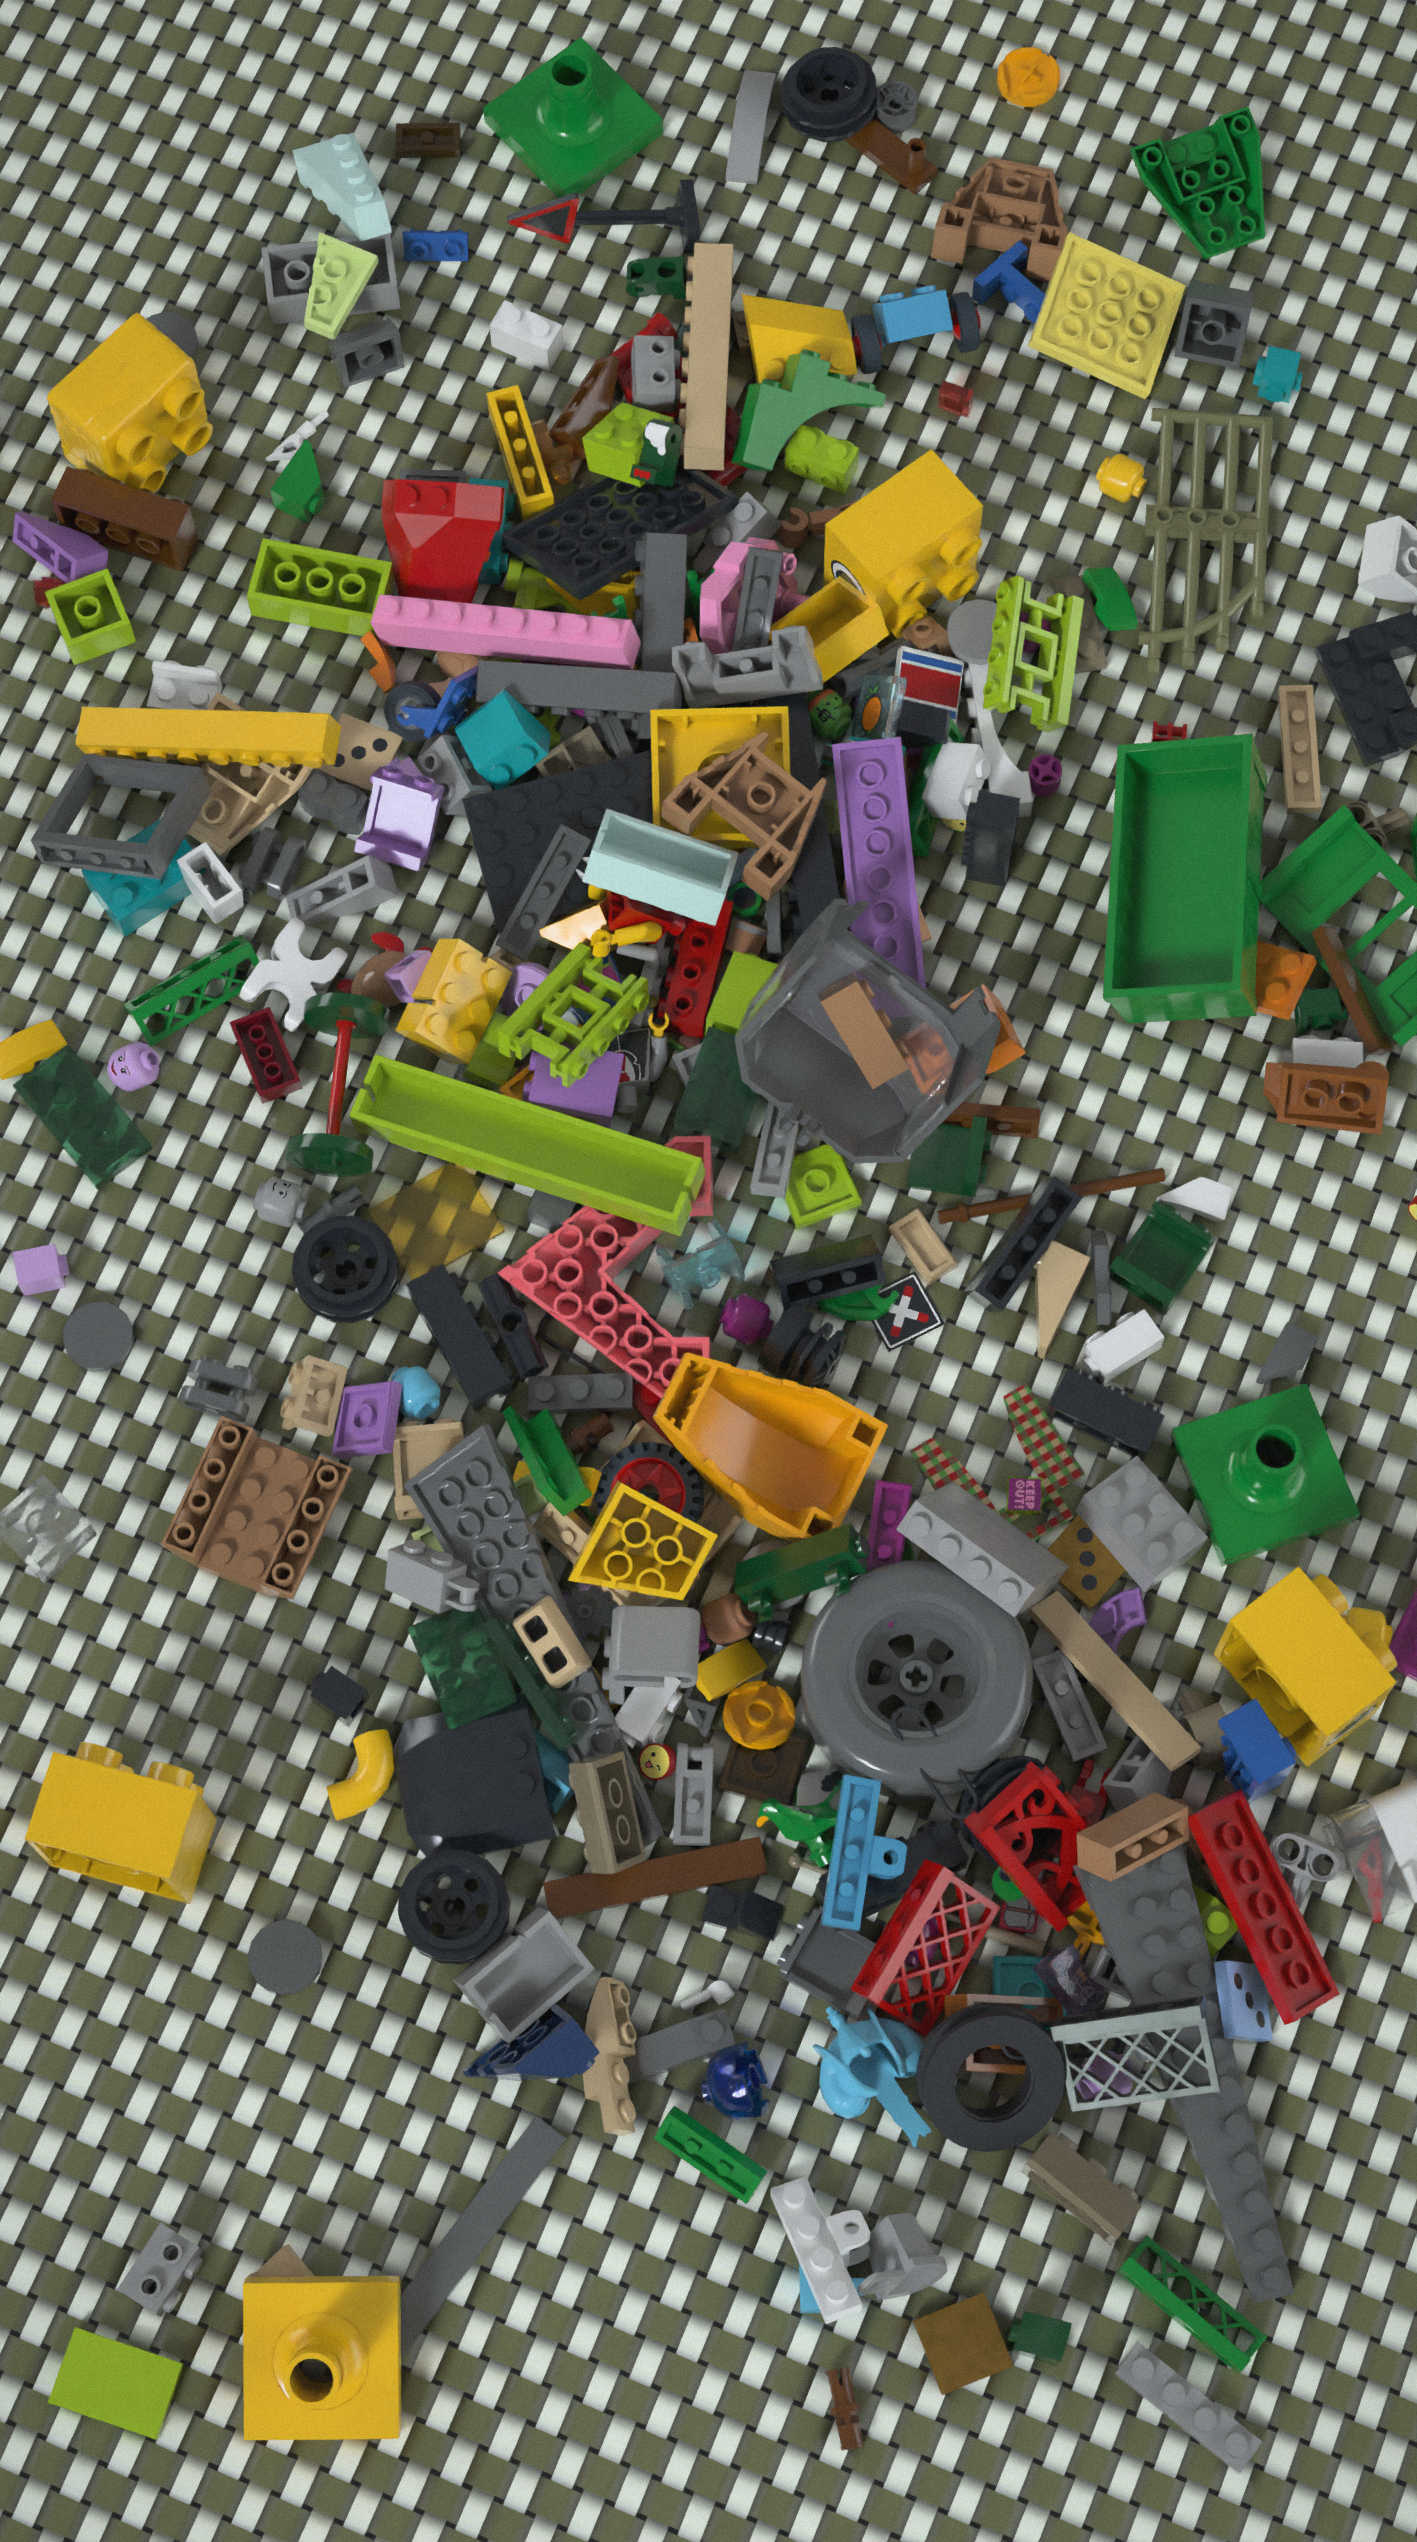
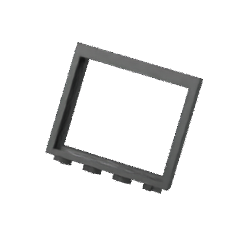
(116, 856)

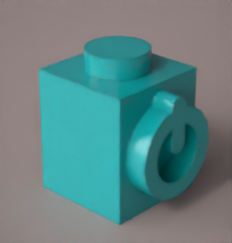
(1278, 374)

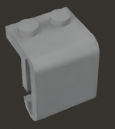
(649, 1646)

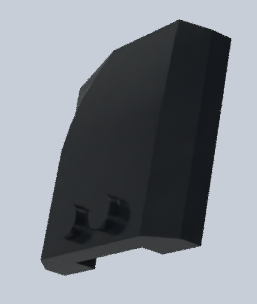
(475, 1783)

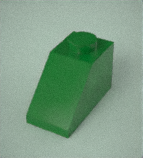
(299, 486)

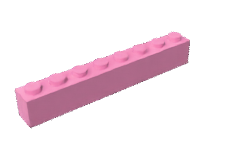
(506, 632)

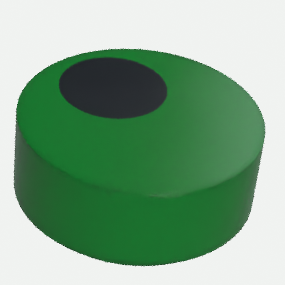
(1004, 1887)

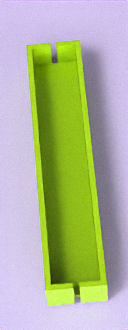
(528, 1144)

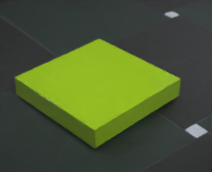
(819, 1186)

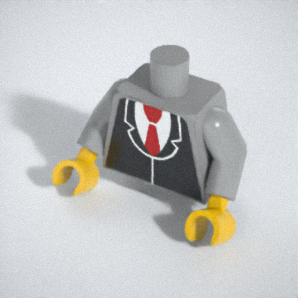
(642, 1062)

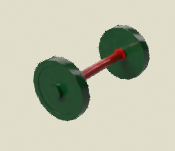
(347, 1018)

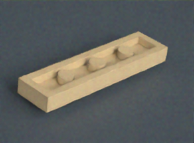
(1299, 749)

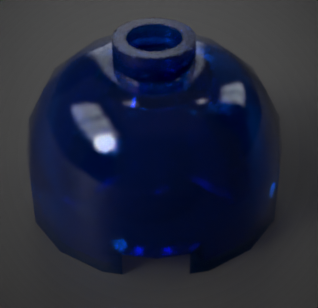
(735, 2083)

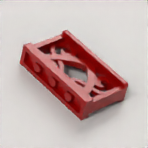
(998, 1838)

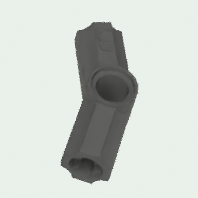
(873, 662)

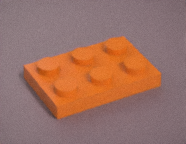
(1280, 978)

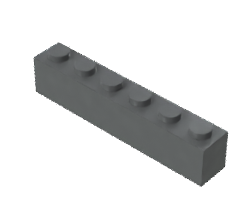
(660, 608)
(580, 688)

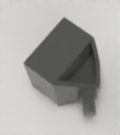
(1214, 324)

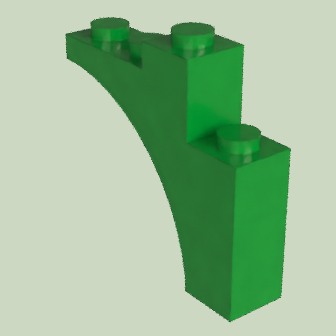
(778, 409)

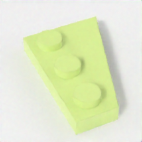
(336, 284)

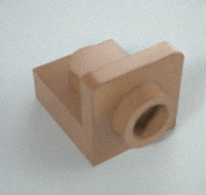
(928, 637)

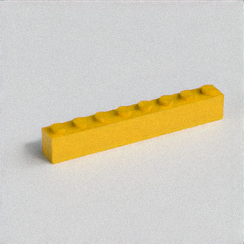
(210, 736)

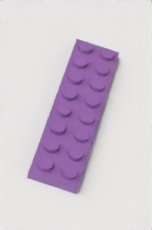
(879, 850)

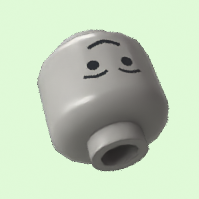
(280, 1202)

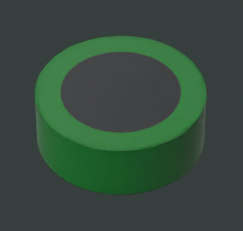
(745, 901)

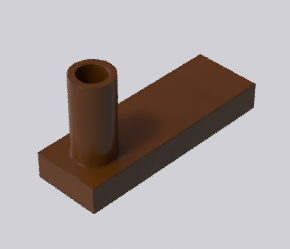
(899, 160)
(1000, 1119)

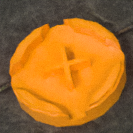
(1028, 77)

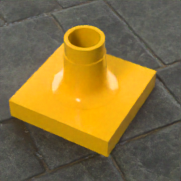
(694, 738)
(334, 2319)

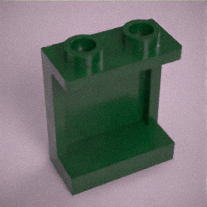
(1161, 1257)

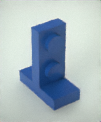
(1006, 276)

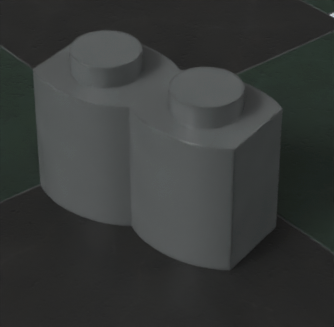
(335, 802)

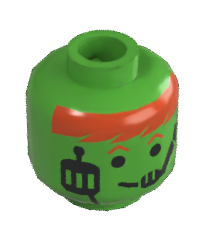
(828, 713)

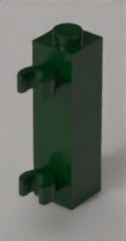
(801, 1568)

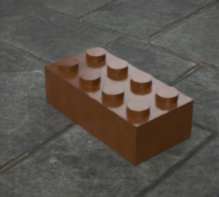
(126, 518)

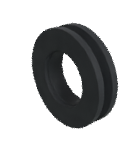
(1018, 2117)

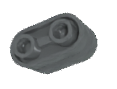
(265, 848)
(208, 1373)

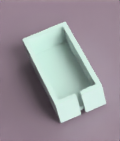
(660, 867)

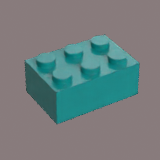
(136, 899)

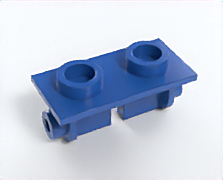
(435, 246)

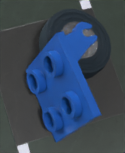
(418, 711)

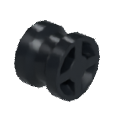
(772, 1635)

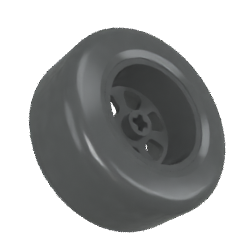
(928, 1605)

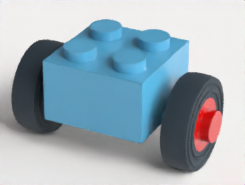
(911, 317)

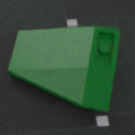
(1209, 182)

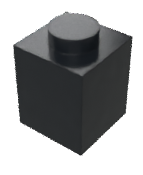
(338, 1695)

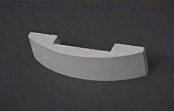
(749, 127)

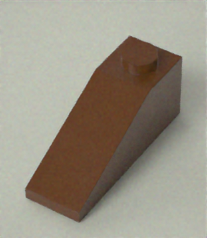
(587, 406)

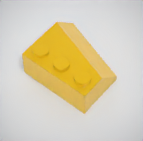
(786, 328)
(642, 1547)

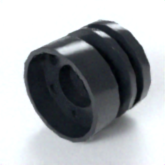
(798, 1347)

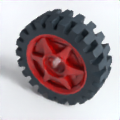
(656, 1466)

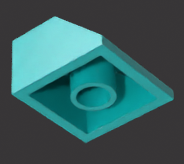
(503, 740)

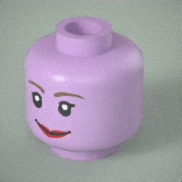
(133, 1066)

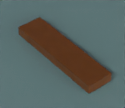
(1351, 991)

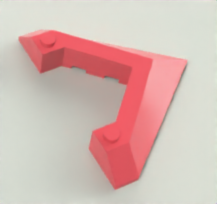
(574, 1276)

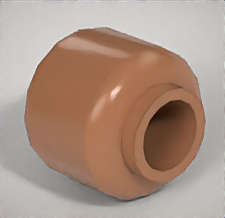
(727, 1619)

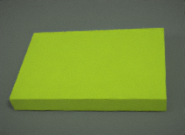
(116, 2383)

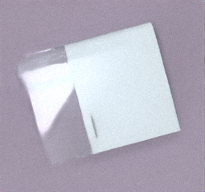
(1380, 1847)

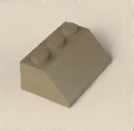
(607, 1813)
(1082, 2187)

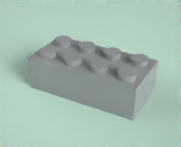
(290, 275)

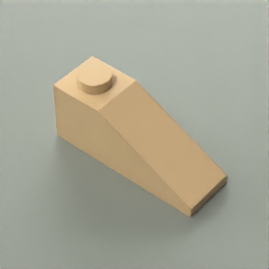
(1056, 1284)

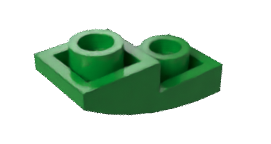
(1113, 600)

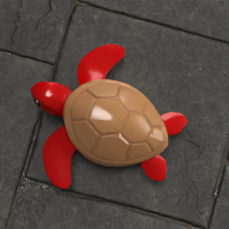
(370, 978)

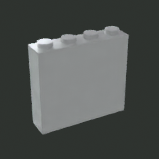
(982, 1548)

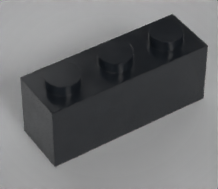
(828, 1272)
(1105, 1413)

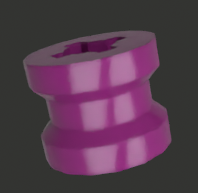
(1043, 767)

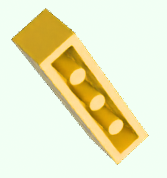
(519, 451)

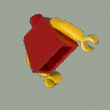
(632, 922)

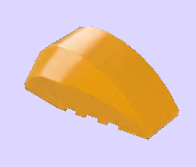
(769, 1445)

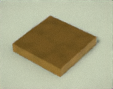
(962, 2343)

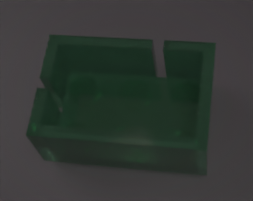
(716, 1095)
(462, 1666)

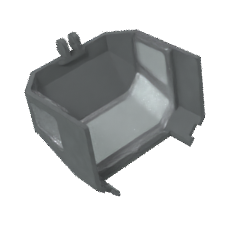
(806, 1070)

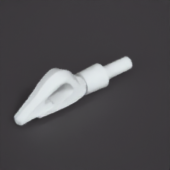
(297, 438)

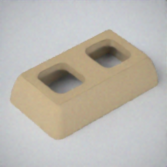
(558, 1635)

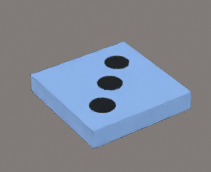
(1242, 2001)

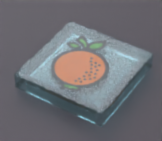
(879, 707)

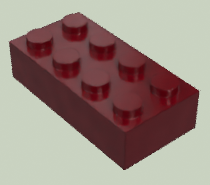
(266, 1055)

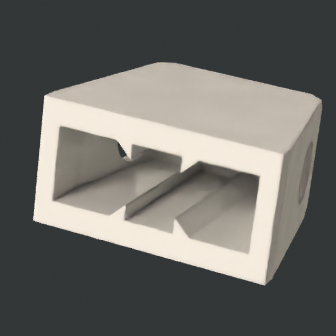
(216, 888)

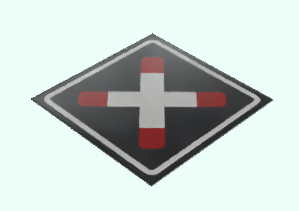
(910, 1316)

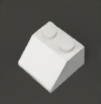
(1390, 560)

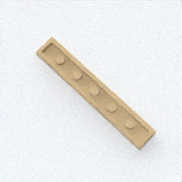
(1114, 1681)

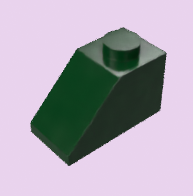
(1039, 2337)

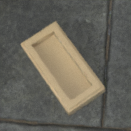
(923, 1246)

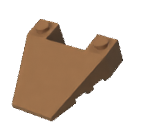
(1000, 211)

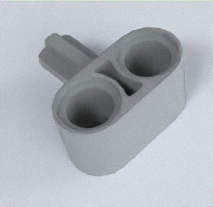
(1306, 1866)

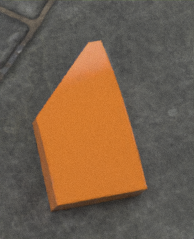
(385, 671)

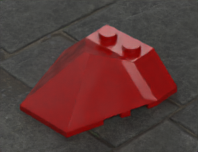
(439, 535)

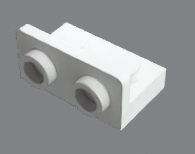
(182, 686)

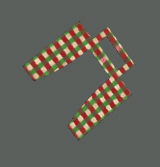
(1039, 1441)

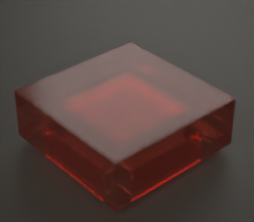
(955, 399)

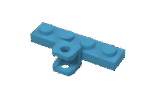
(857, 1854)

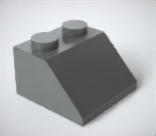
(367, 352)

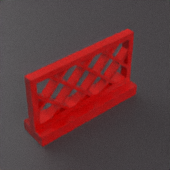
(905, 1927)

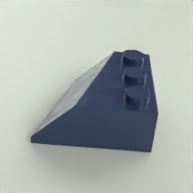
(545, 2050)

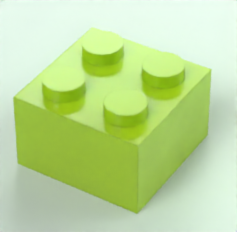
(618, 442)
(90, 616)

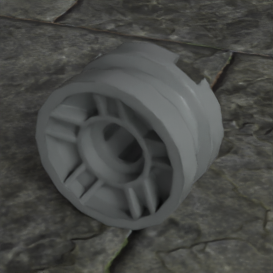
(900, 97)

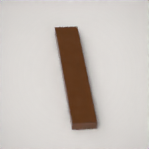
(656, 1878)

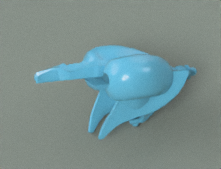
(865, 2064)

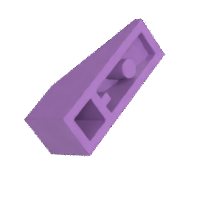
(59, 548)

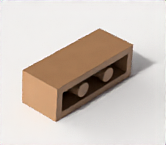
(865, 1029)
(1132, 1836)

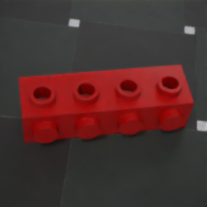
(695, 974)

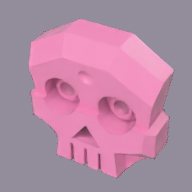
(723, 588)

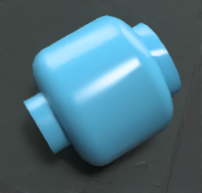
(419, 1392)

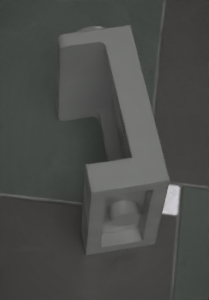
(826, 1963)

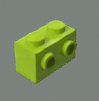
(821, 458)

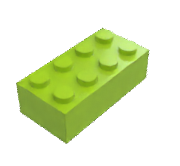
(318, 587)

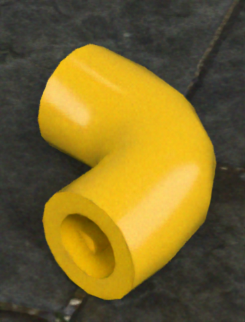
(370, 1779)

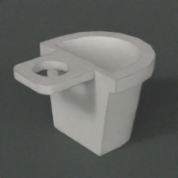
(900, 2259)

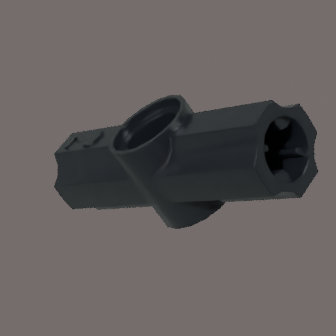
(521, 1343)

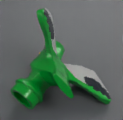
(810, 1814)

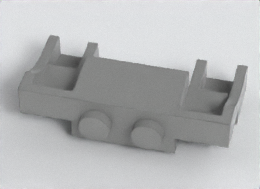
(749, 673)

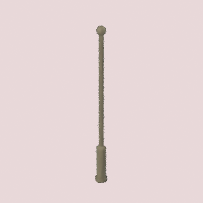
(994, 1932)

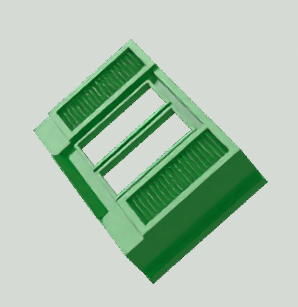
(1319, 881)

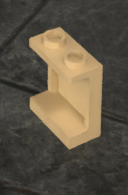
(414, 1450)

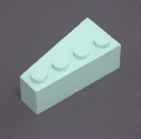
(344, 181)

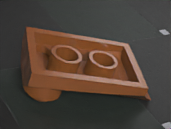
(1328, 1095)

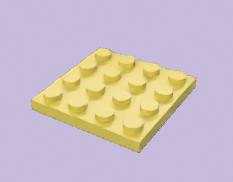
(1107, 315)

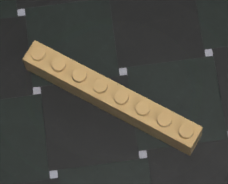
(708, 356)

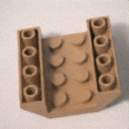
(255, 1510)

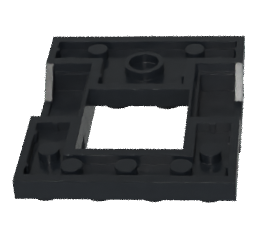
(1370, 686)

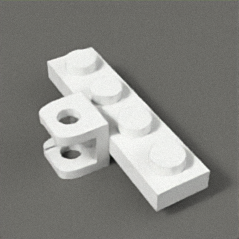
(823, 2247)

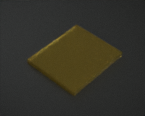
(437, 1220)

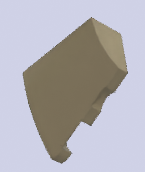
(573, 753)

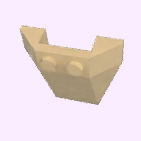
(241, 794)

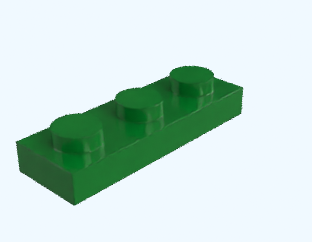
(710, 2154)

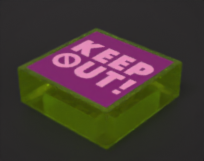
(1024, 1495)

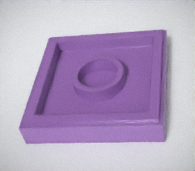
(367, 1419)

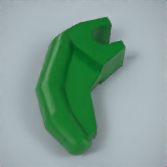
(860, 1305)

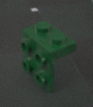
(951, 1159)

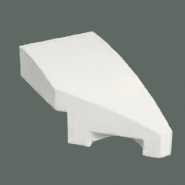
(1200, 1197)

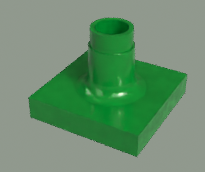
(573, 120)
(1259, 1506)

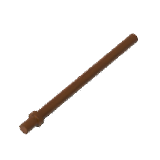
(965, 1212)

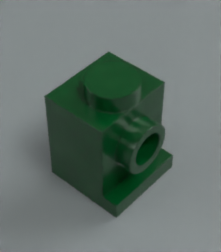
(1319, 1010)

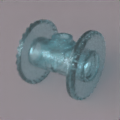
(701, 1267)

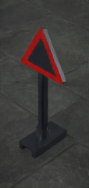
(557, 217)

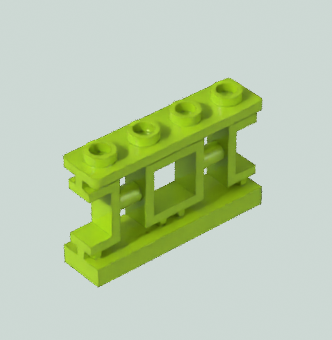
(1055, 660)
(555, 997)

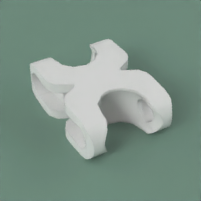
(292, 973)

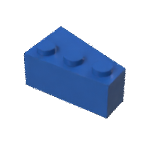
(1256, 1754)

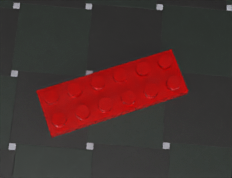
(1262, 1906)

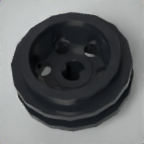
(817, 96)
(354, 1298)
(991, 1783)
(422, 1884)

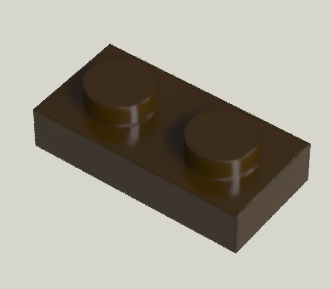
(428, 140)

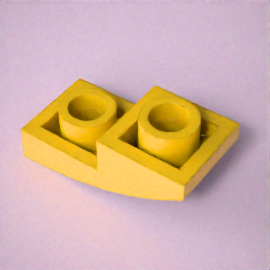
(26, 1047)
(728, 1668)

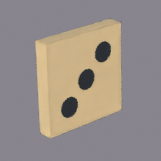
(361, 752)

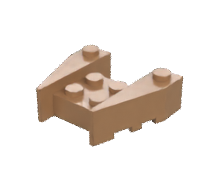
(758, 802)

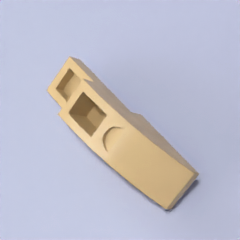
(614, 2036)

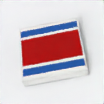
(931, 678)

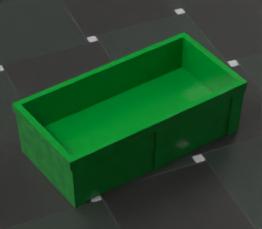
(1185, 879)

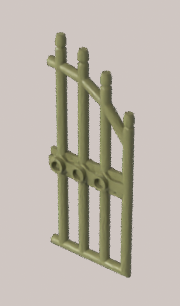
(1206, 524)

